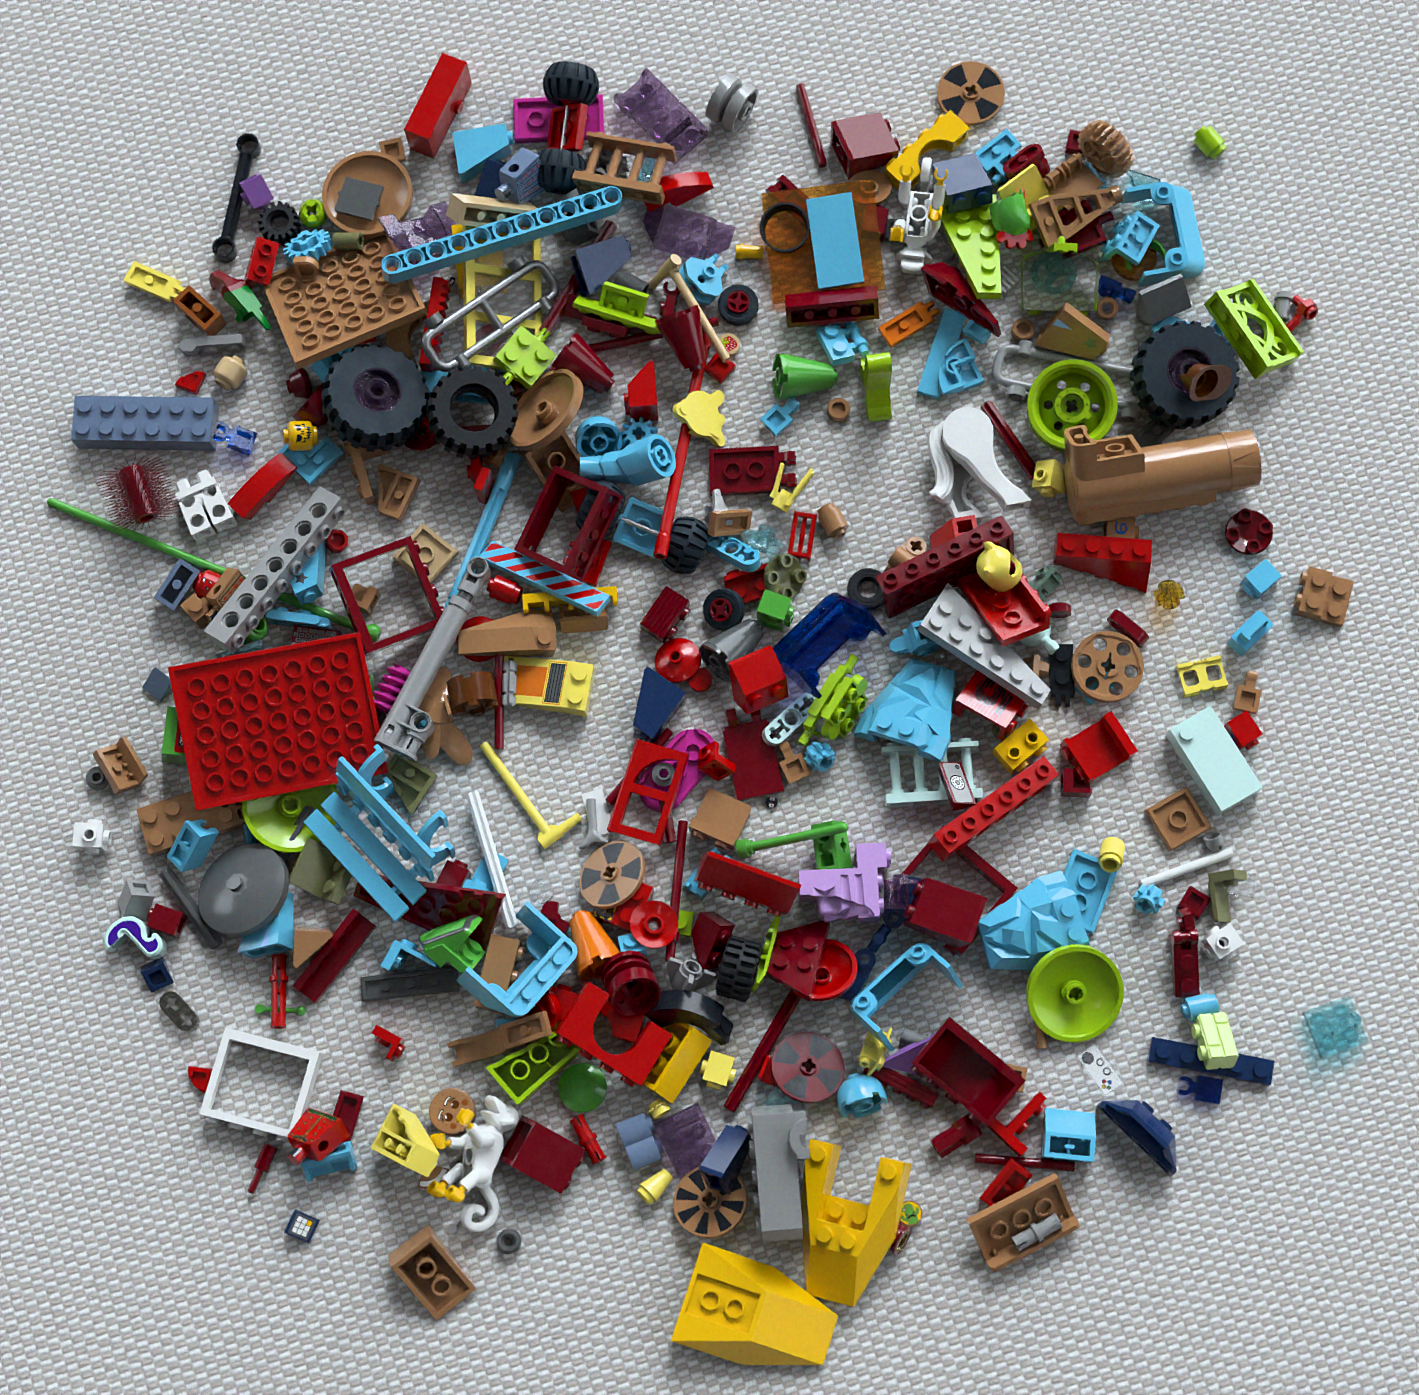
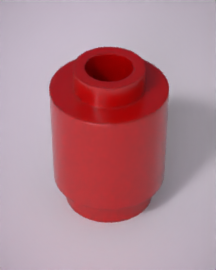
(504, 590)

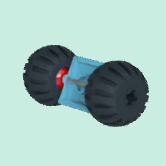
(641, 525)

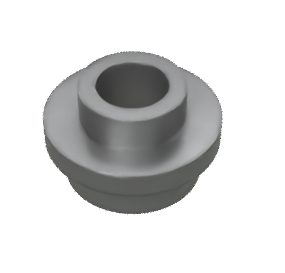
(663, 781)
(101, 784)
(501, 1241)

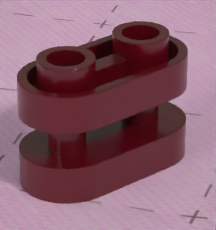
(1029, 155)

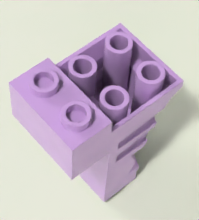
(849, 891)

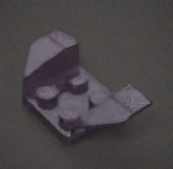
(419, 231)
(687, 232)

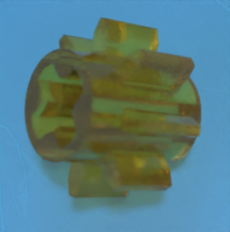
(1169, 594)

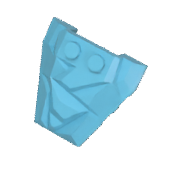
(913, 710)
(1032, 924)

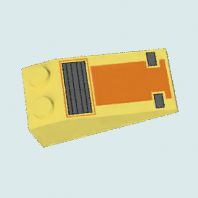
(553, 685)

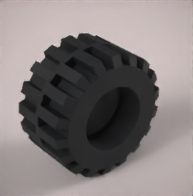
(738, 968)

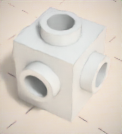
(91, 836)
(1229, 940)

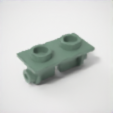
(1046, 579)

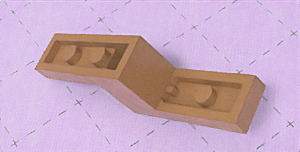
(359, 470)

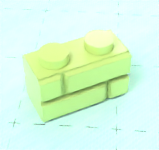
(1215, 1041)

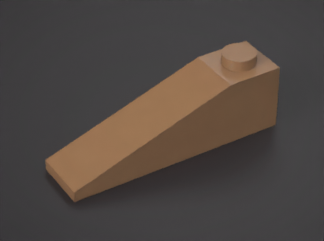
(512, 635)

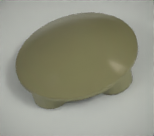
(784, 575)

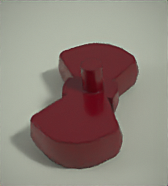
(550, 910)

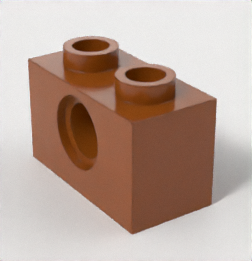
(199, 312)

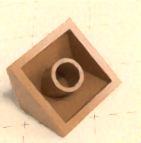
(307, 941)

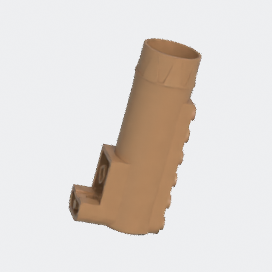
(1122, 479)

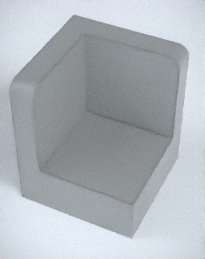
(136, 898)

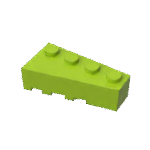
(532, 1067)

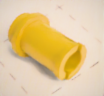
(749, 252)

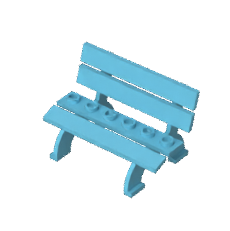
(394, 830)

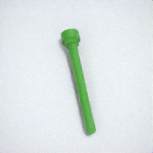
(746, 847)

